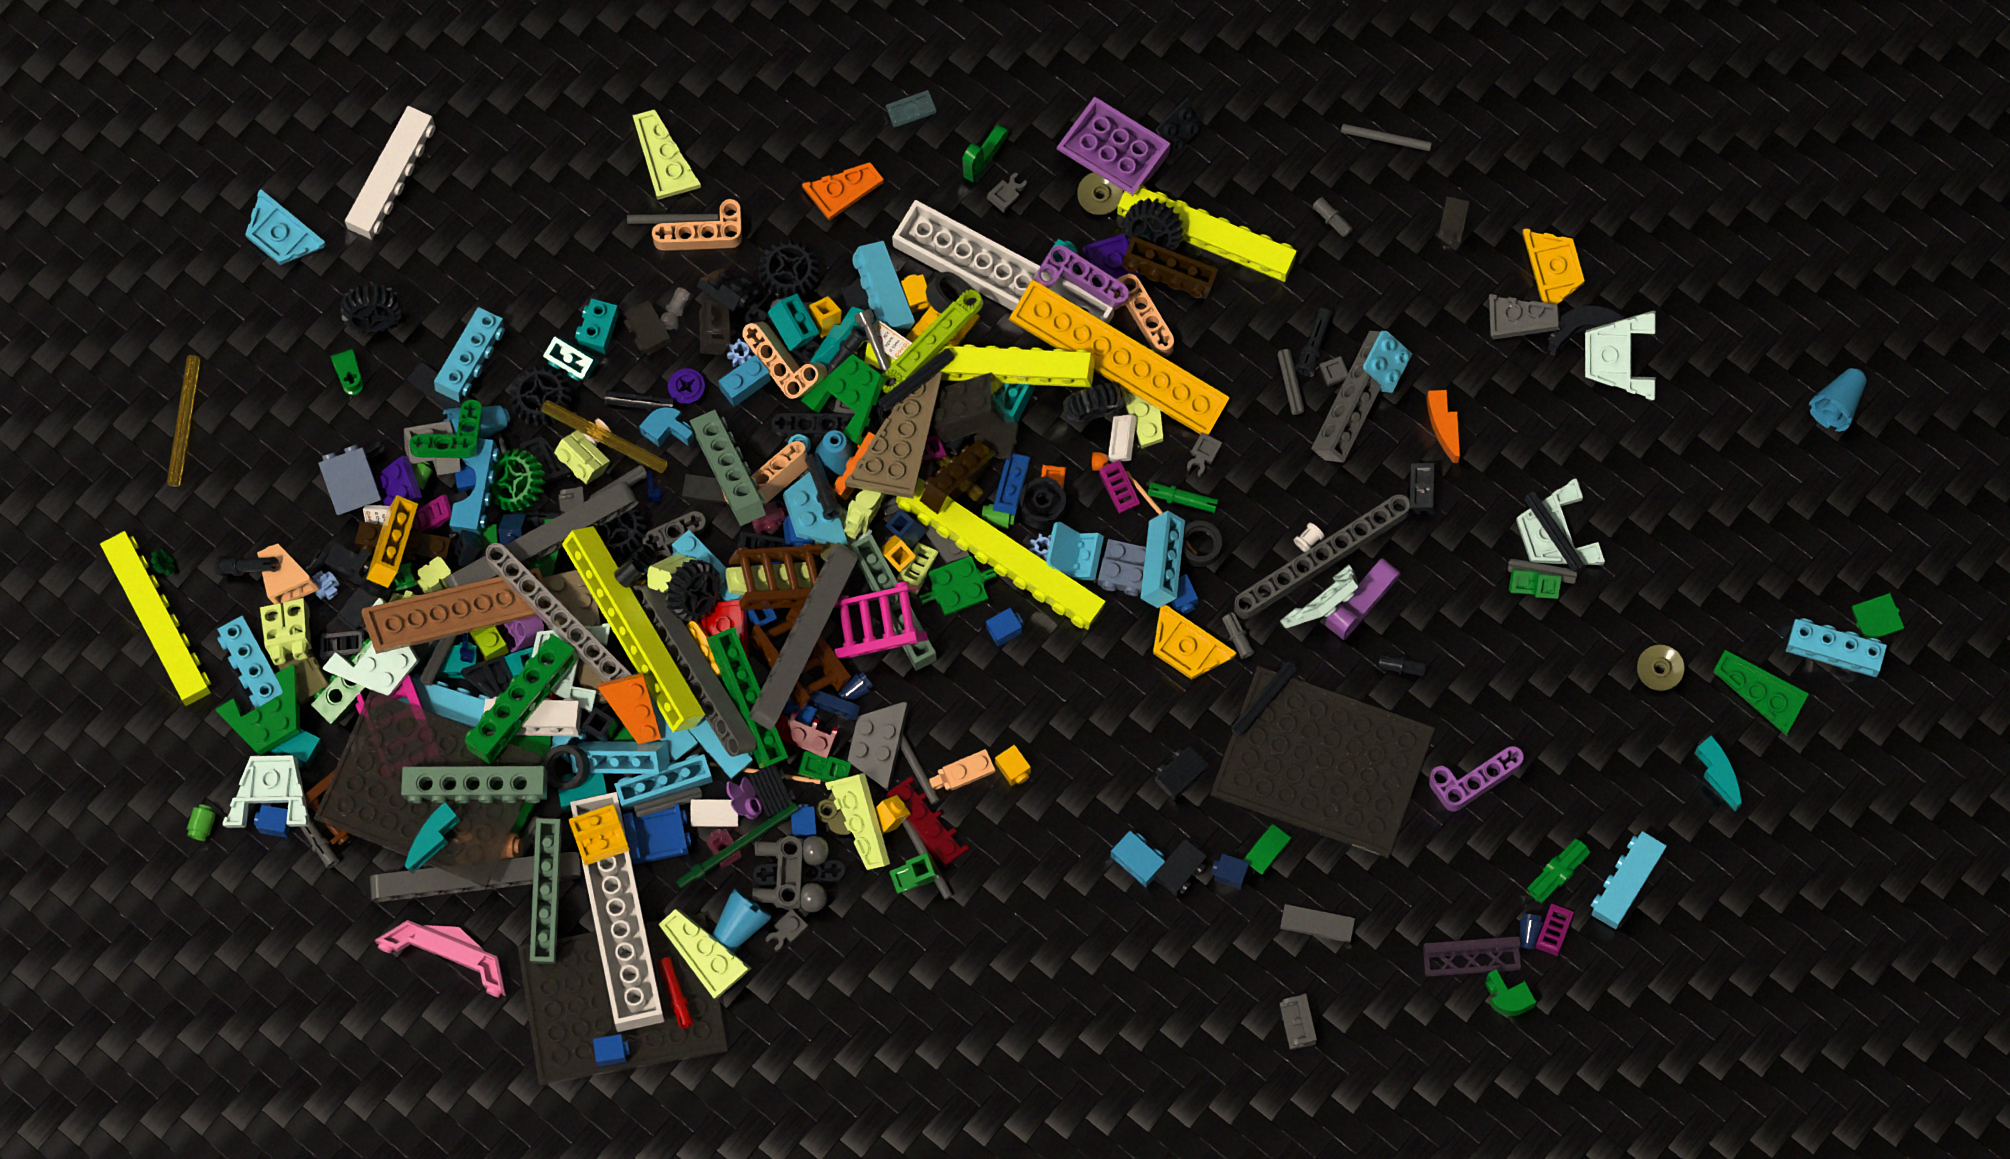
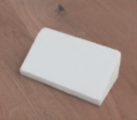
(713, 813)

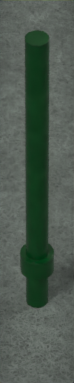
(698, 871)

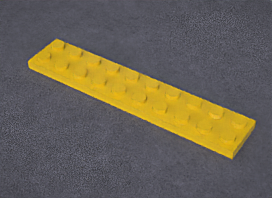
(1120, 358)

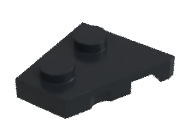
(545, 453)
(489, 676)

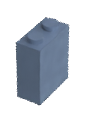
(349, 479)

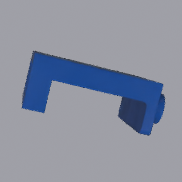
(657, 835)

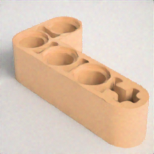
(698, 229)
(1146, 315)
(759, 338)
(780, 470)

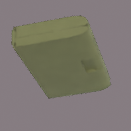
(310, 677)

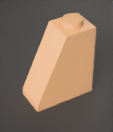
(289, 581)

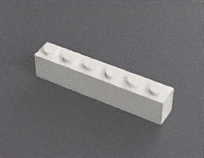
(390, 172)

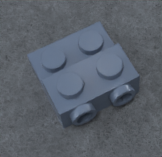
(1122, 567)

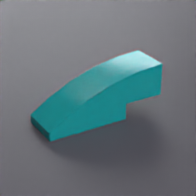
(840, 332)
(1719, 772)
(430, 838)

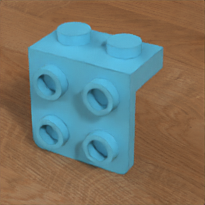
(1387, 361)
(1074, 553)

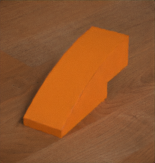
(1444, 423)

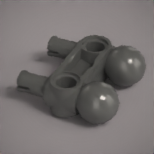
(810, 896)

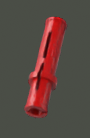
(676, 996)

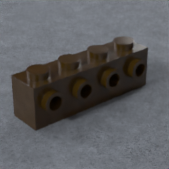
(1169, 268)
(957, 476)
(418, 549)

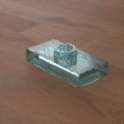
(910, 108)

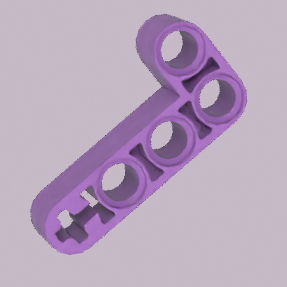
(1083, 281)
(1365, 597)
(521, 632)
(1478, 775)

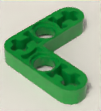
(977, 157)
(460, 440)

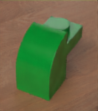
(915, 873)
(1511, 1001)

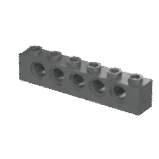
(1348, 408)

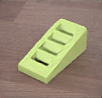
(913, 579)

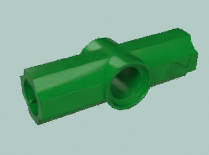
(1558, 871)

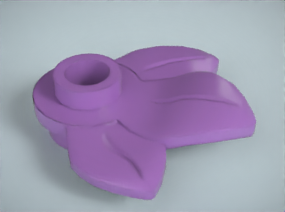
(744, 799)

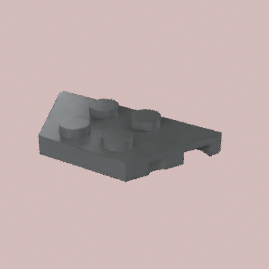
(878, 742)

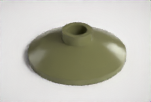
(1093, 185)
(1663, 657)

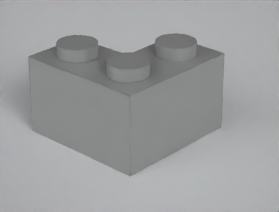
(442, 465)

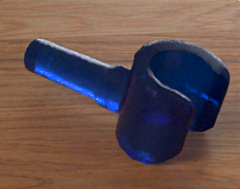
(654, 494)
(466, 654)

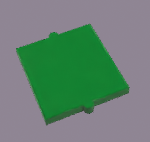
(1878, 617)

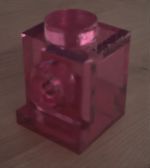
(770, 520)
(718, 839)

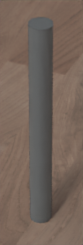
(1386, 137)
(670, 218)
(918, 770)
(922, 849)

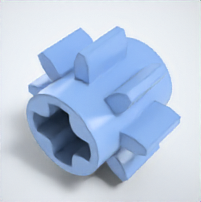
(736, 348)
(1040, 542)
(327, 585)

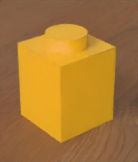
(915, 292)
(825, 315)
(897, 553)
(1013, 766)
(891, 814)

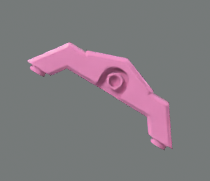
(450, 944)

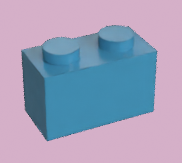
(744, 380)
(1138, 858)

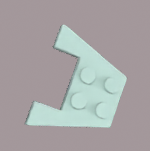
(1610, 354)
(1538, 543)
(1325, 603)
(376, 671)
(565, 686)
(270, 781)

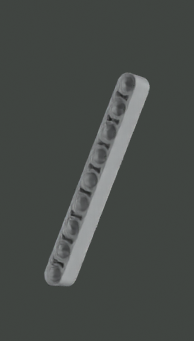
(554, 612)

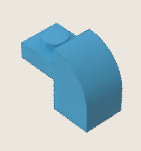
(662, 423)

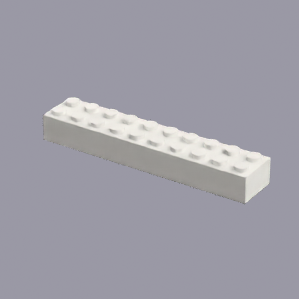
(980, 261)
(621, 931)

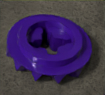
(686, 376)

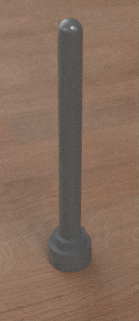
(865, 320)

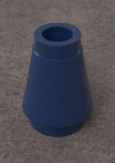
(856, 687)
(1529, 930)

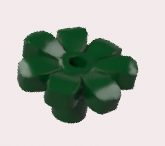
(162, 562)

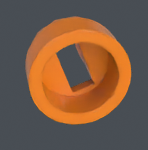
(1099, 460)

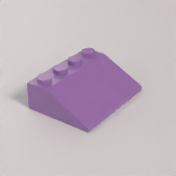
(1114, 146)

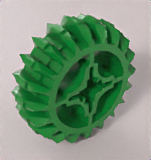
(524, 488)

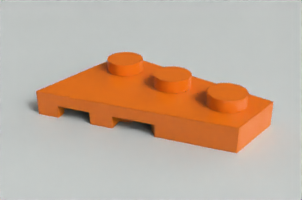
(842, 190)
(840, 488)
(633, 706)

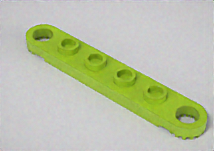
(933, 338)

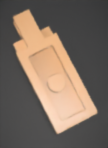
(963, 771)

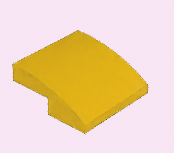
(598, 834)

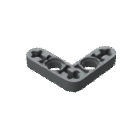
(665, 540)

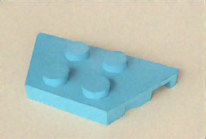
(280, 232)
(807, 514)

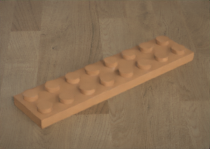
(447, 613)

